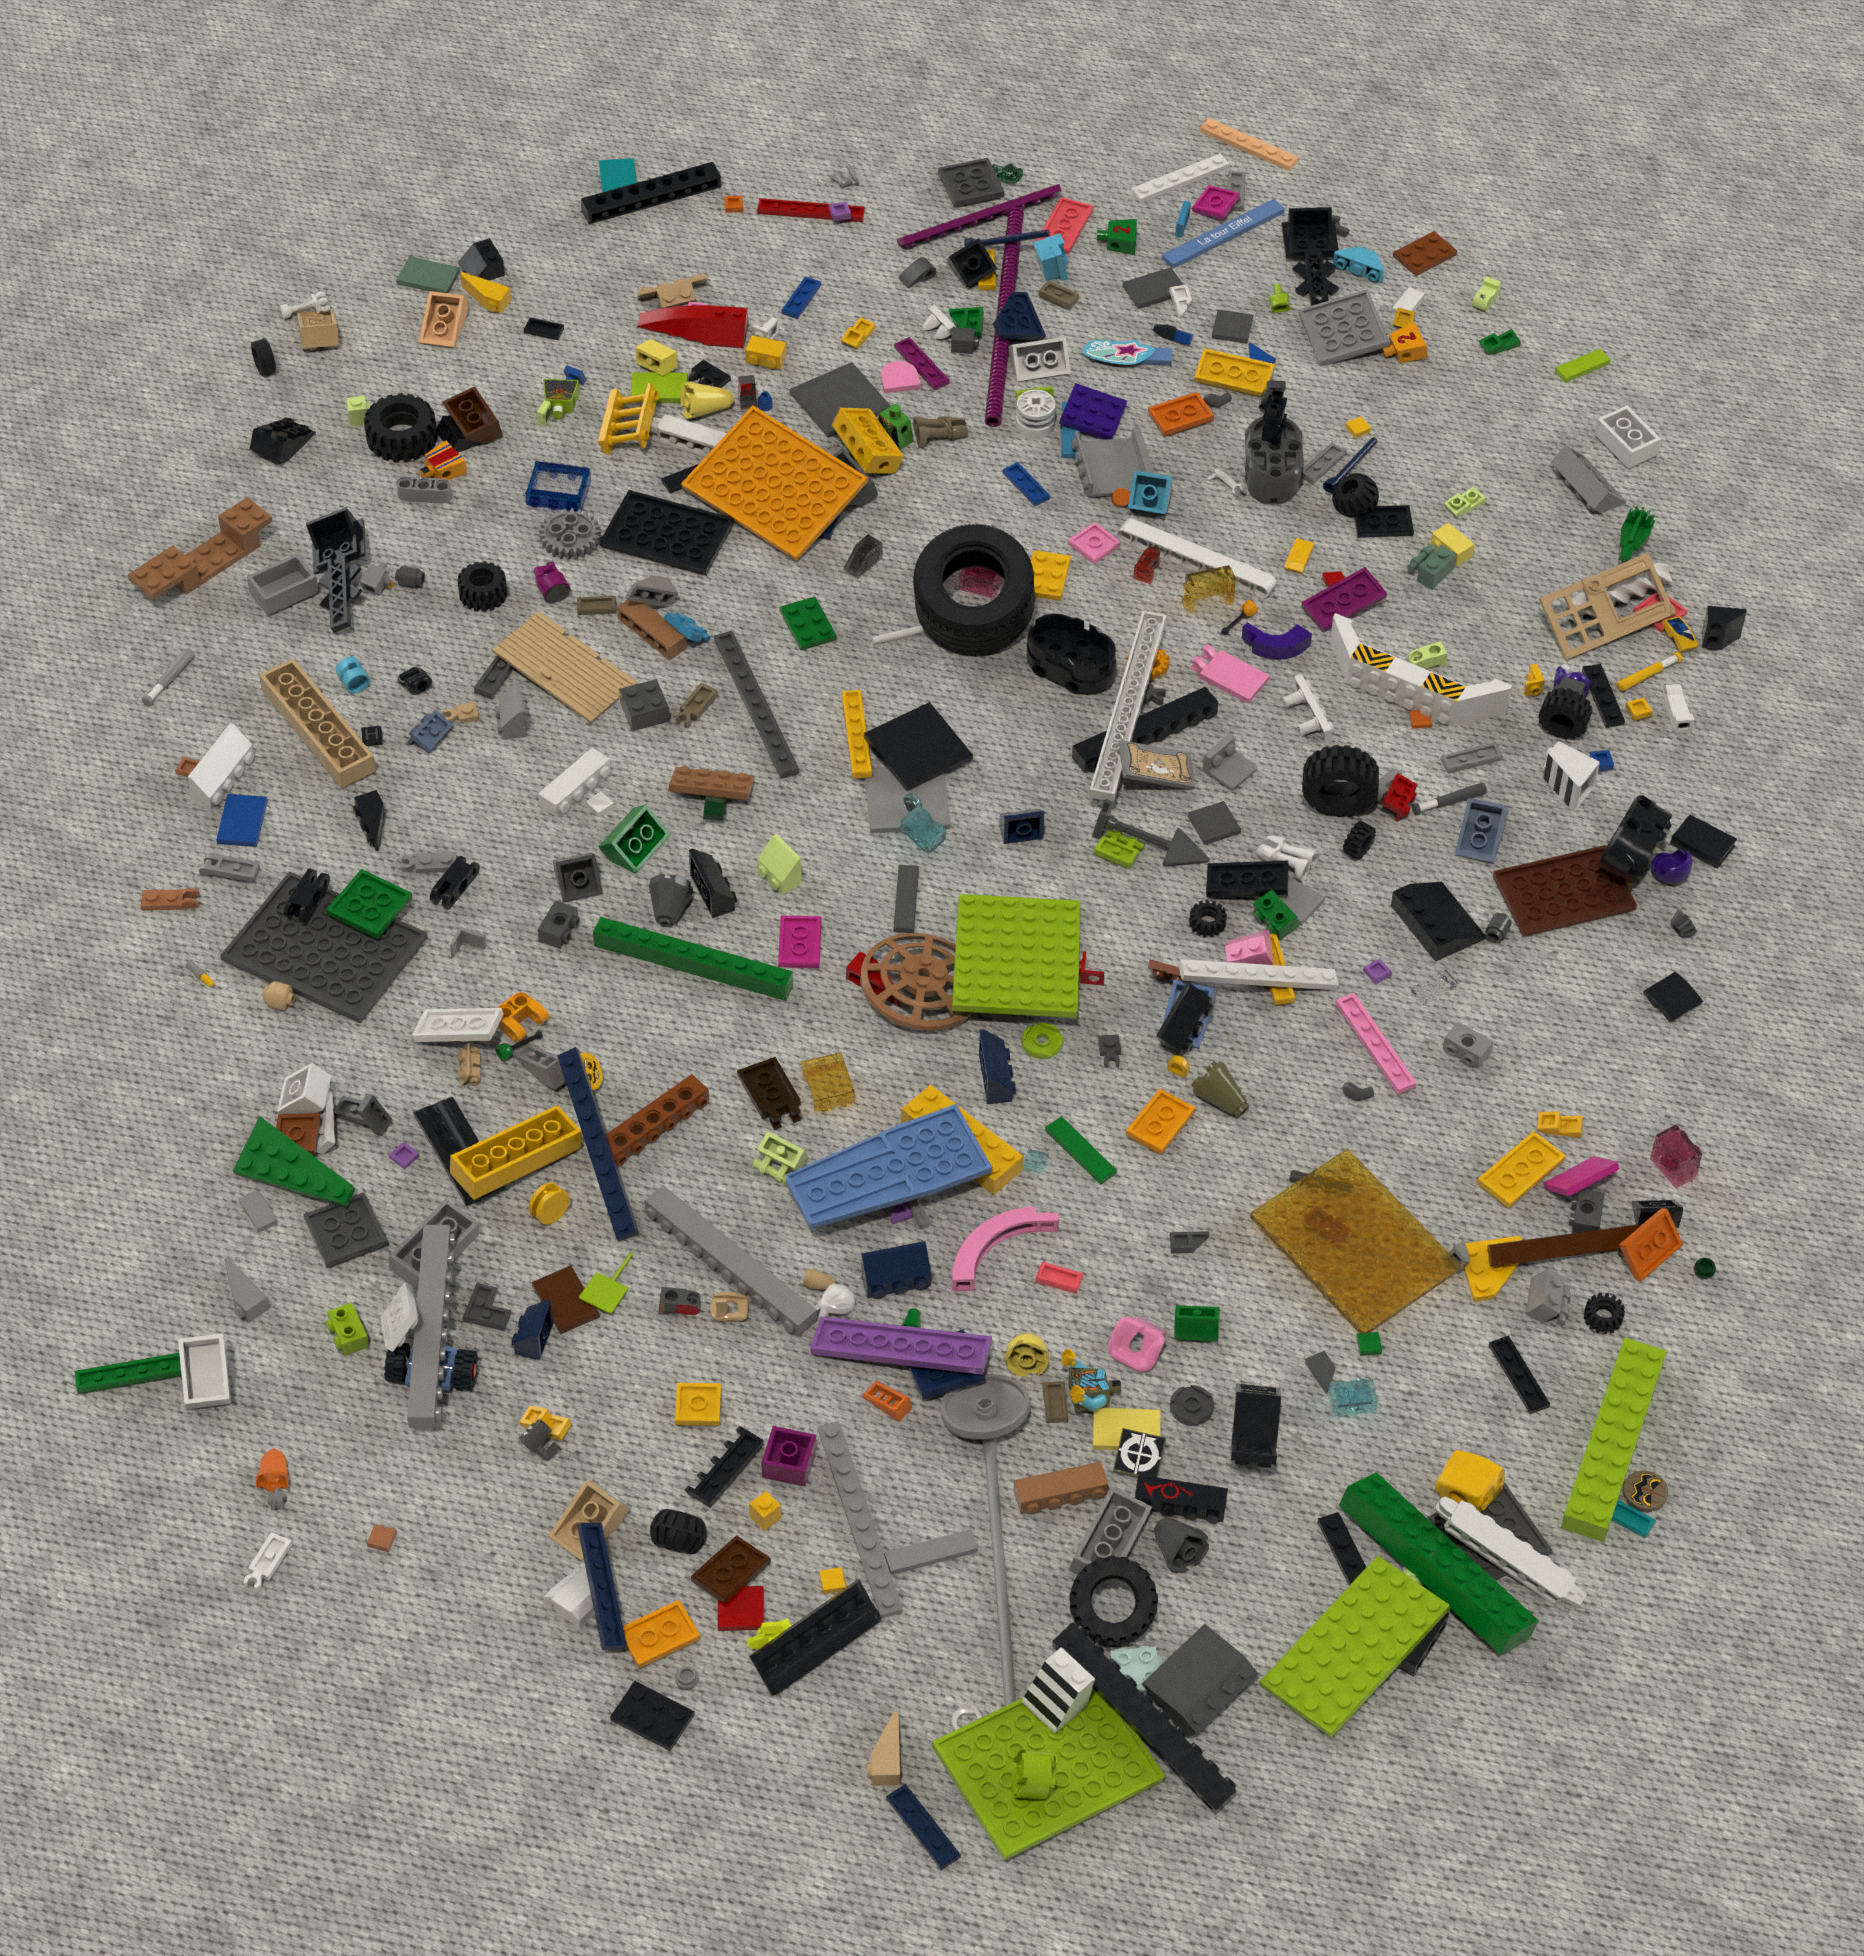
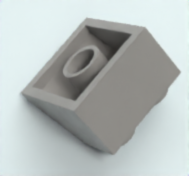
(511, 713)

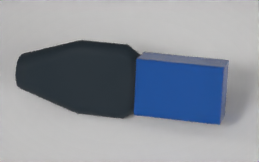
(1173, 334)

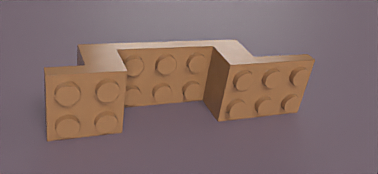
(187, 572)

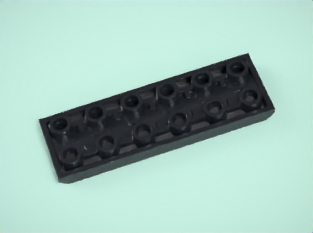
(448, 1134)
(815, 1638)

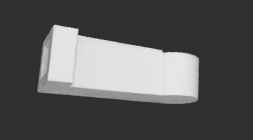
(1677, 708)

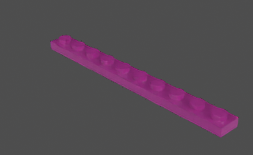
(972, 218)

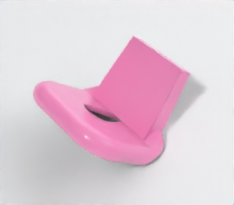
(1124, 1333)

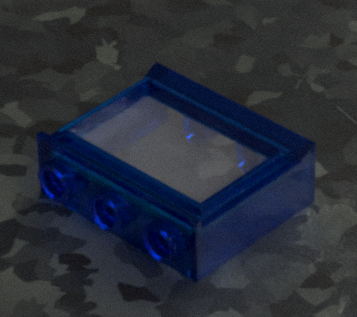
(558, 486)

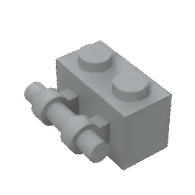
(1548, 1297)

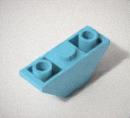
(1360, 262)

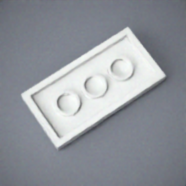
(457, 1025)
(399, 1317)

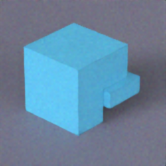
(1052, 257)

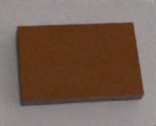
(563, 1291)
(730, 1569)

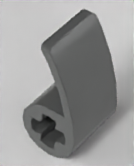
(917, 269)

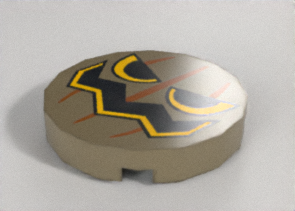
(1645, 1491)

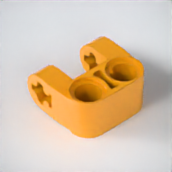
(516, 1010)

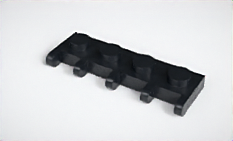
(726, 1467)

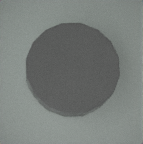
(1191, 1412)

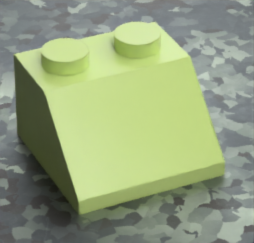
(780, 865)

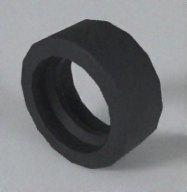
(263, 357)

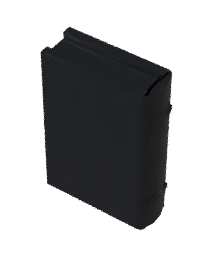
(1703, 841)

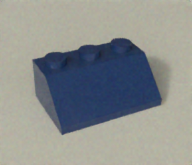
(995, 1068)
(895, 1270)

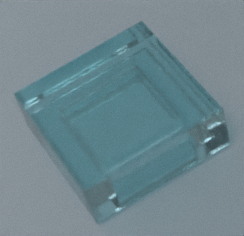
(1035, 1161)

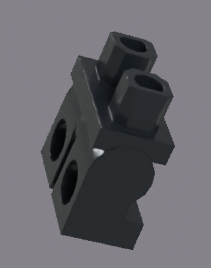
(1274, 417)

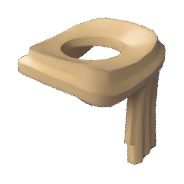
(720, 1307)

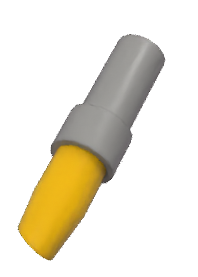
(199, 973)

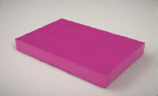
(799, 941)
(1581, 1176)

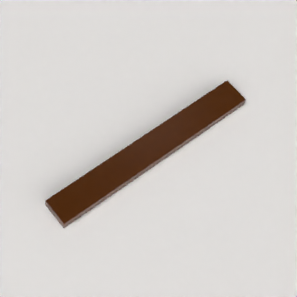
(1559, 1245)

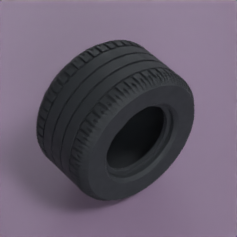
(974, 628)

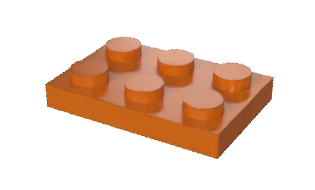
(1180, 414)
(1651, 1244)

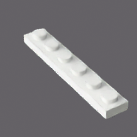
(1180, 178)

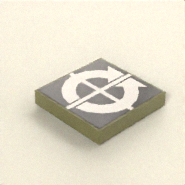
(1139, 1454)

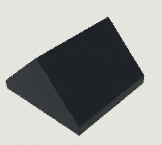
(1647, 1208)

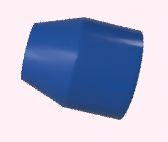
(765, 401)

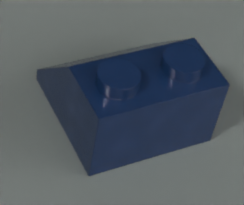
(1022, 826)
(533, 1330)

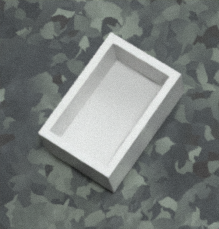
(204, 1371)

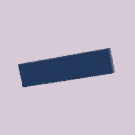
(923, 1827)

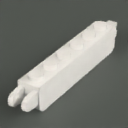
(686, 435)
(1509, 1552)

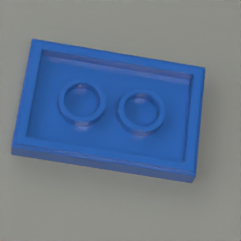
(242, 820)

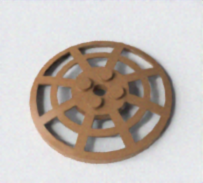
(914, 983)

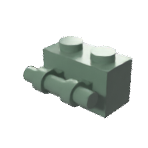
(1435, 567)

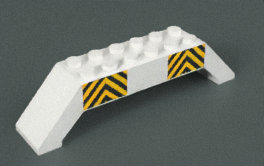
(1412, 685)

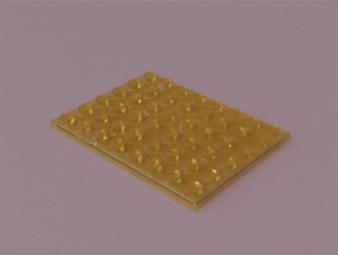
(1355, 1242)

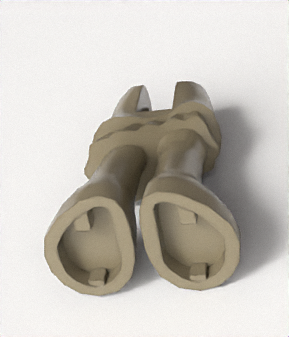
(941, 427)

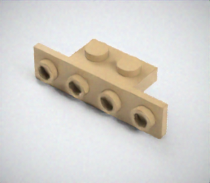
(674, 293)

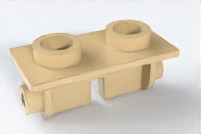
(469, 1058)

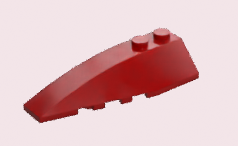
(703, 323)

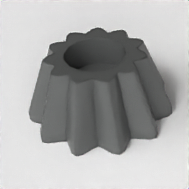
(1682, 924)

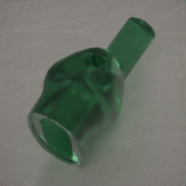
(1008, 173)

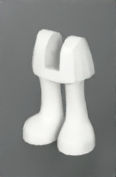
(1275, 847)

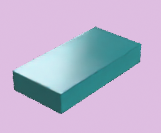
(1633, 1519)

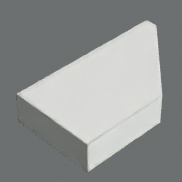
(1181, 298)

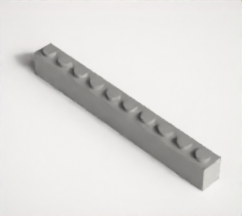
(730, 1261)
(430, 1330)

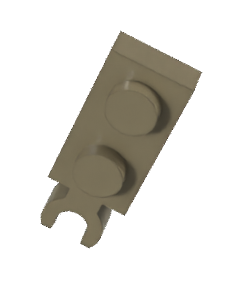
(696, 704)

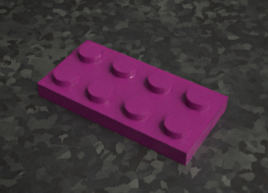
(1344, 598)

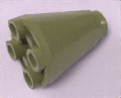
(1221, 1089)

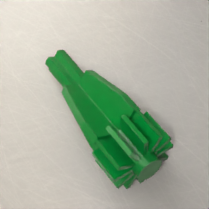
(1635, 532)

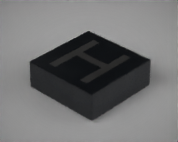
(372, 735)

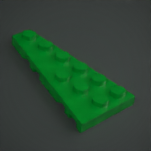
(282, 1163)

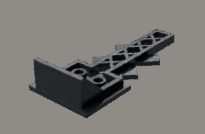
(1311, 235)
(335, 543)

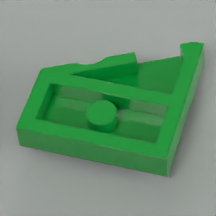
(968, 318)

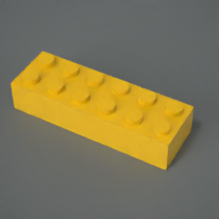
(515, 1152)
(1003, 1158)

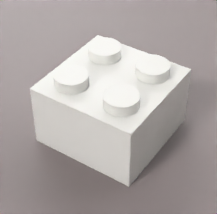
(305, 1091)

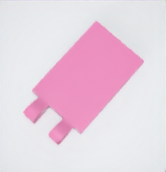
(1230, 674)

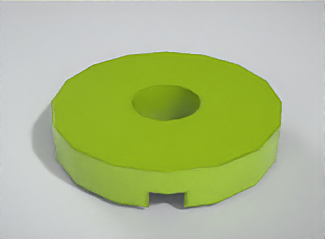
(1042, 1050)

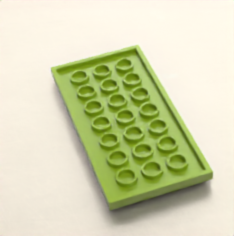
(1354, 1646)

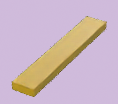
(855, 731)

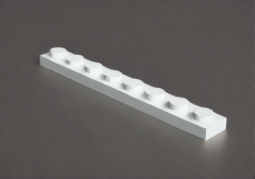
(1258, 974)

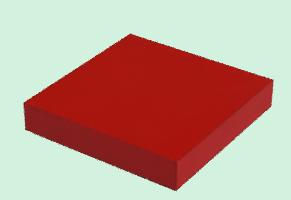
(743, 1611)

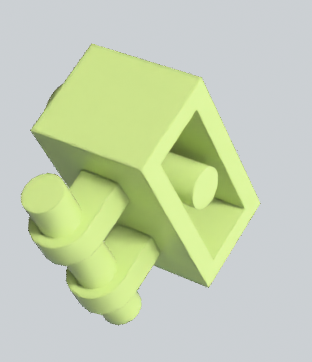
(781, 1152)

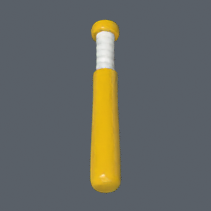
(1647, 672)

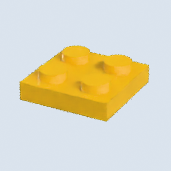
(698, 1404)

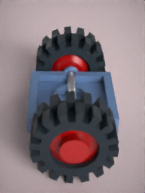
(459, 1365)

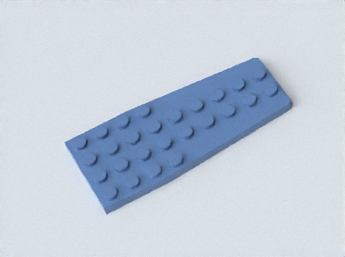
(890, 1168)

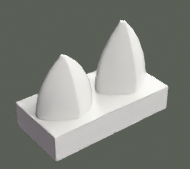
(938, 318)

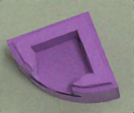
(900, 1213)

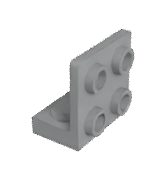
(1227, 764)

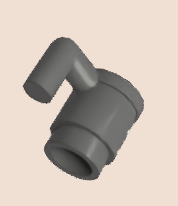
(534, 1438)

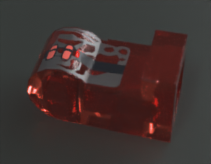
(1146, 565)

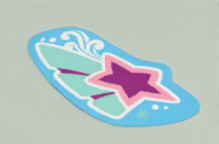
(1118, 352)

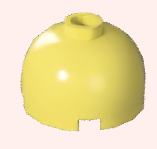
(1027, 1351)

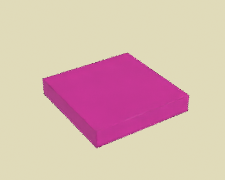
(1216, 202)

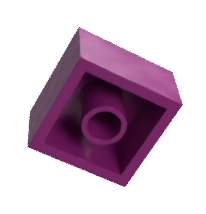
(789, 1455)

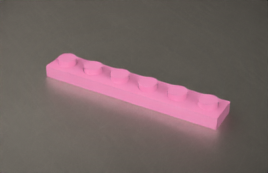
(1376, 1043)

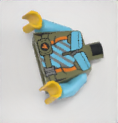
(1088, 1385)

